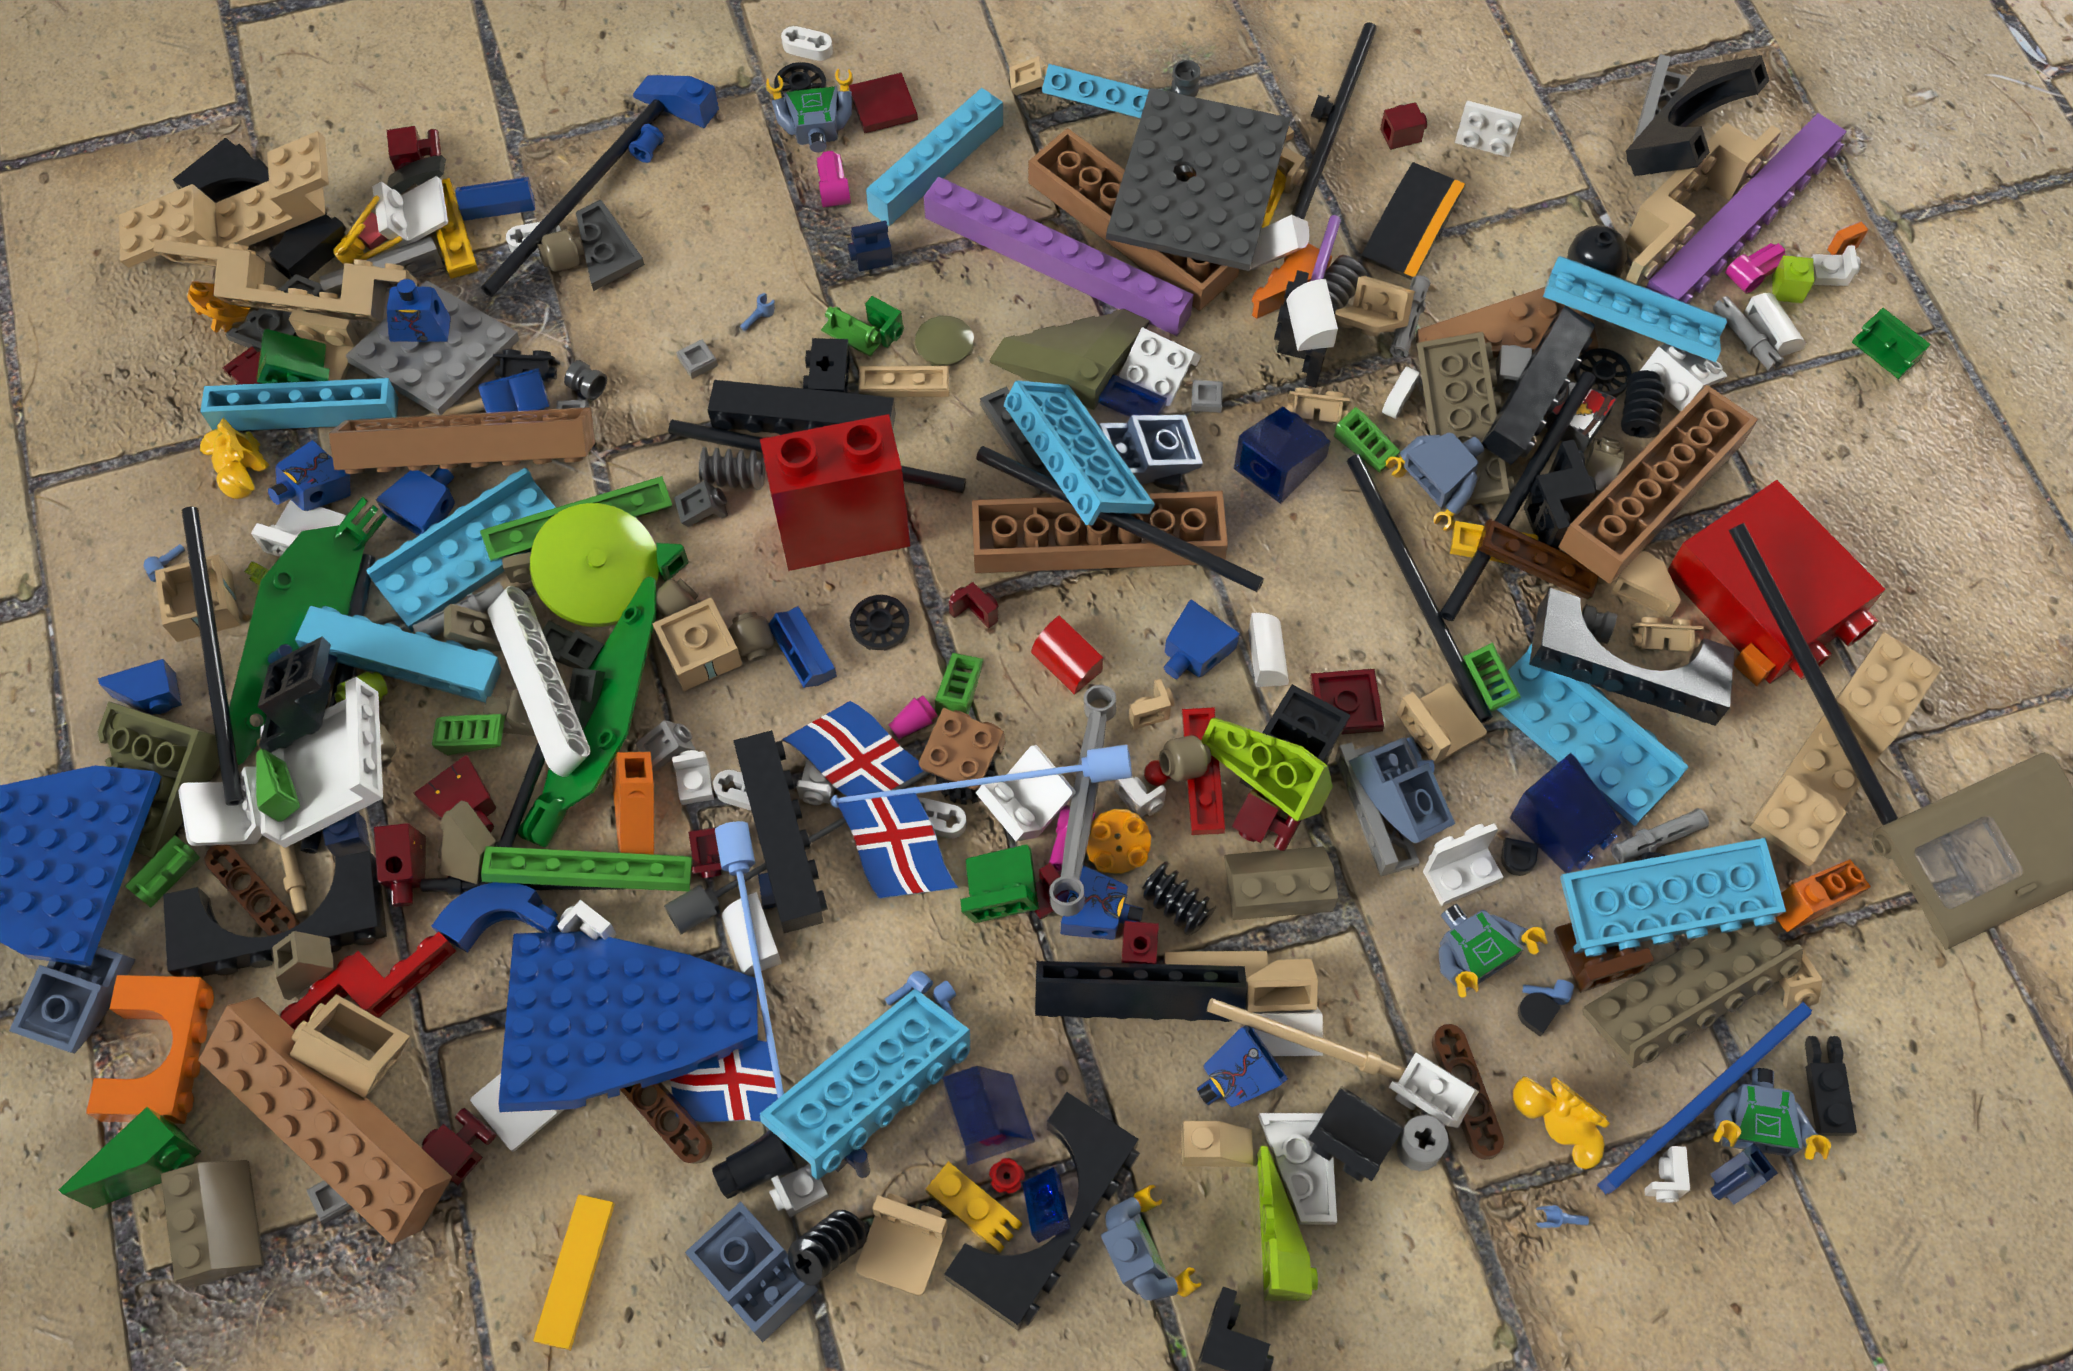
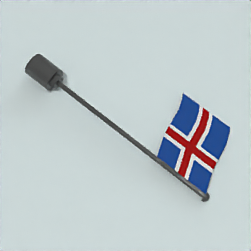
(852, 756)

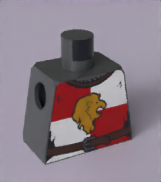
(1588, 418)

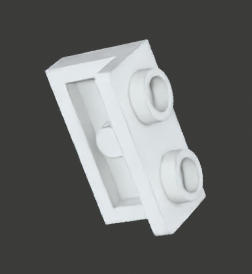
(1434, 1091)

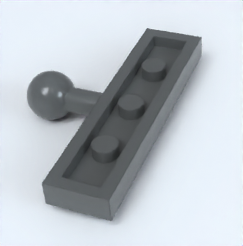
(1010, 433)

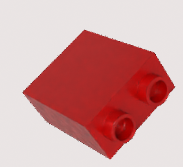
(837, 491)
(1813, 571)

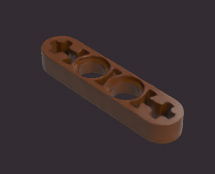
(250, 895)
(655, 1116)
(1490, 1130)

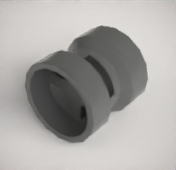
(1185, 78)
(588, 381)
(1599, 624)

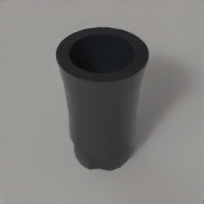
(754, 1165)

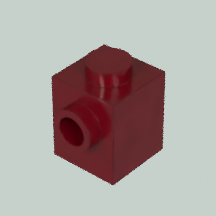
(1403, 125)
(1139, 942)

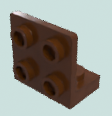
(1601, 969)

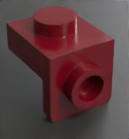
(980, 603)
(705, 852)
(1046, 877)

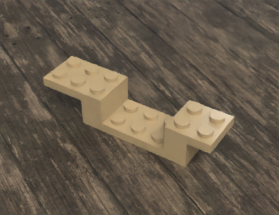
(285, 201)
(1664, 221)
(241, 281)
(1820, 780)

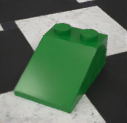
(132, 1161)

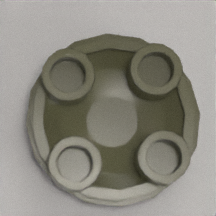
(944, 340)

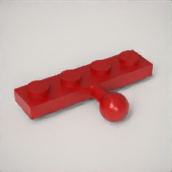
(1203, 792)

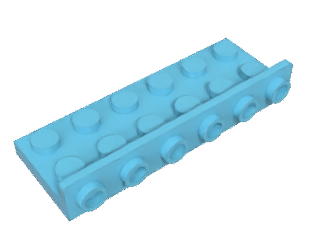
(1094, 91)
(1635, 308)
(1075, 450)
(451, 556)
(1578, 719)
(1672, 897)
(868, 1082)

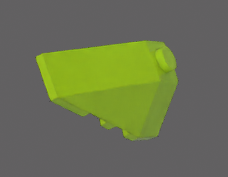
(1272, 766)
(1284, 1252)

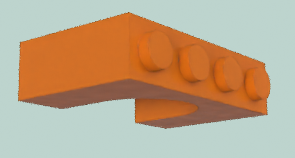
(168, 1088)

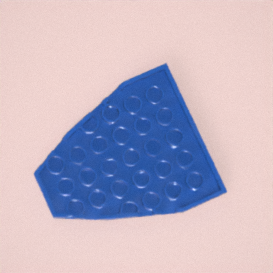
(66, 857)
(612, 1017)

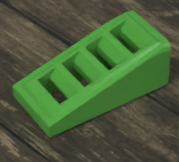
(1372, 433)
(1482, 657)
(957, 701)
(449, 728)
(274, 787)

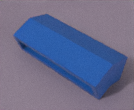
(495, 198)
(802, 648)

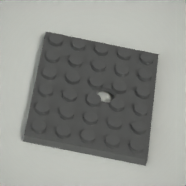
(1220, 208)

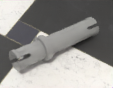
(1404, 335)
(1756, 343)
(478, 602)
(1651, 839)

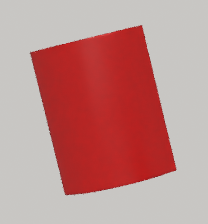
(1067, 655)

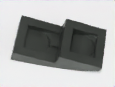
(417, 173)
(571, 648)
(585, 692)

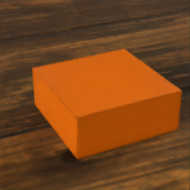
(1848, 236)
(1754, 664)

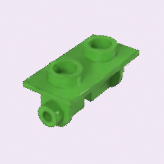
(859, 334)
(162, 871)

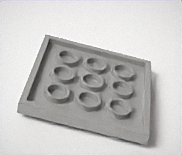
(436, 371)

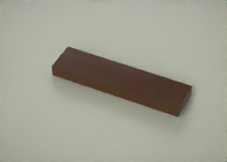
(1537, 559)

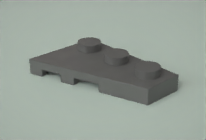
(605, 245)
(252, 330)

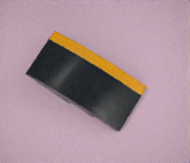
(1413, 221)

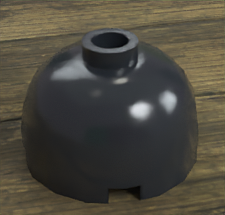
(1600, 249)

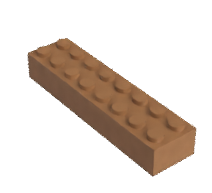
(1087, 188)
(462, 439)
(1657, 484)
(1052, 535)
(324, 1122)

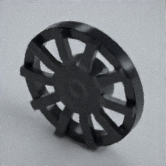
(800, 80)
(1605, 370)
(879, 622)

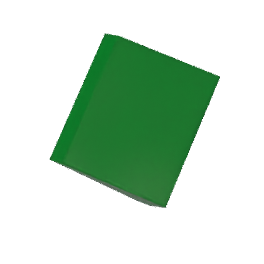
(670, 559)

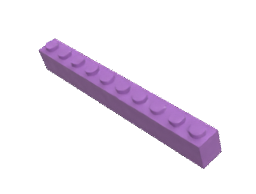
(1748, 210)
(1058, 255)

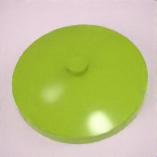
(591, 563)

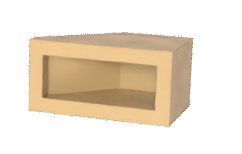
(1649, 584)
(1283, 987)
(1216, 1144)

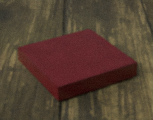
(883, 102)
(1353, 693)

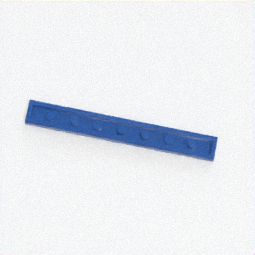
(1704, 1099)

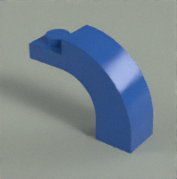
(490, 903)

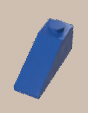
(681, 97)

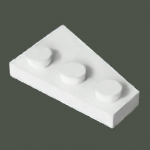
(1305, 1174)

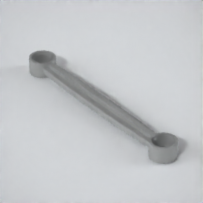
(1082, 805)

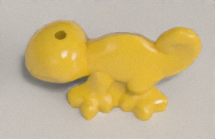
(231, 457)
(1566, 1118)

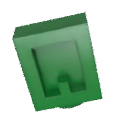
(886, 319)

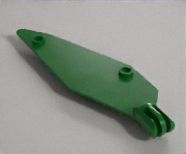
(313, 572)
(609, 725)

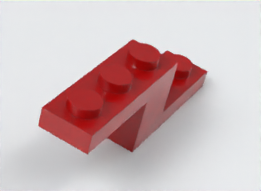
(367, 986)

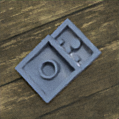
(1154, 445)
(1403, 791)
(69, 1000)
(750, 1271)

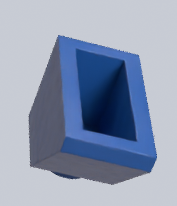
(145, 687)

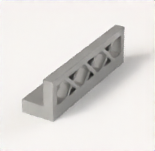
(1657, 92)
(416, 257)
(1370, 819)

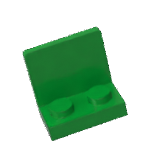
(290, 359)
(1000, 884)

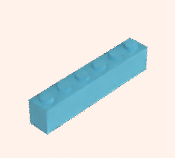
(935, 156)
(298, 403)
(403, 654)

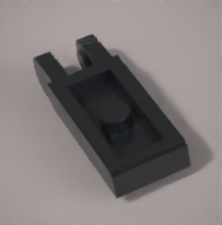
(1829, 1089)

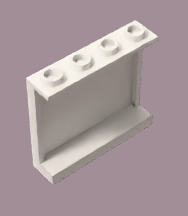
(333, 768)

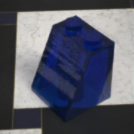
(1280, 453)
(1567, 816)
(986, 1112)

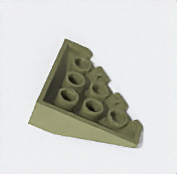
(1073, 354)
(162, 746)

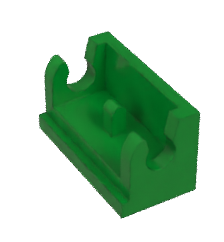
(1891, 343)

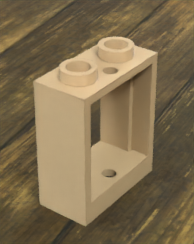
(340, 1062)

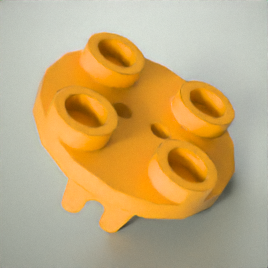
(223, 314)
(1133, 839)

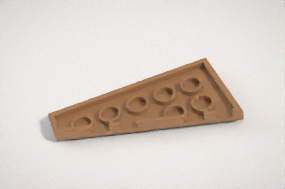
(1508, 322)

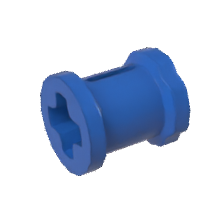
(646, 143)

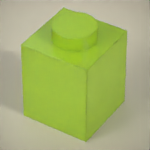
(1793, 279)

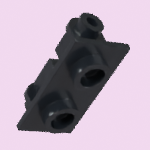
(513, 363)

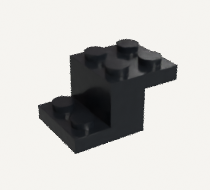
(1287, 345)
(1559, 495)
(295, 695)
(1307, 723)
(1355, 1135)
(1229, 1349)

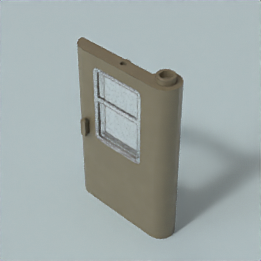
(1984, 844)

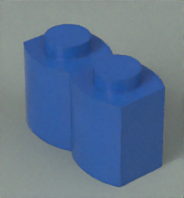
(515, 393)

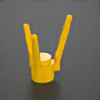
(352, 247)

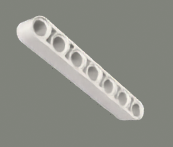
(538, 682)

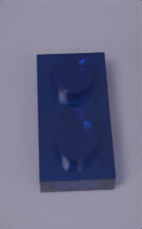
(1131, 398)
(1046, 1205)

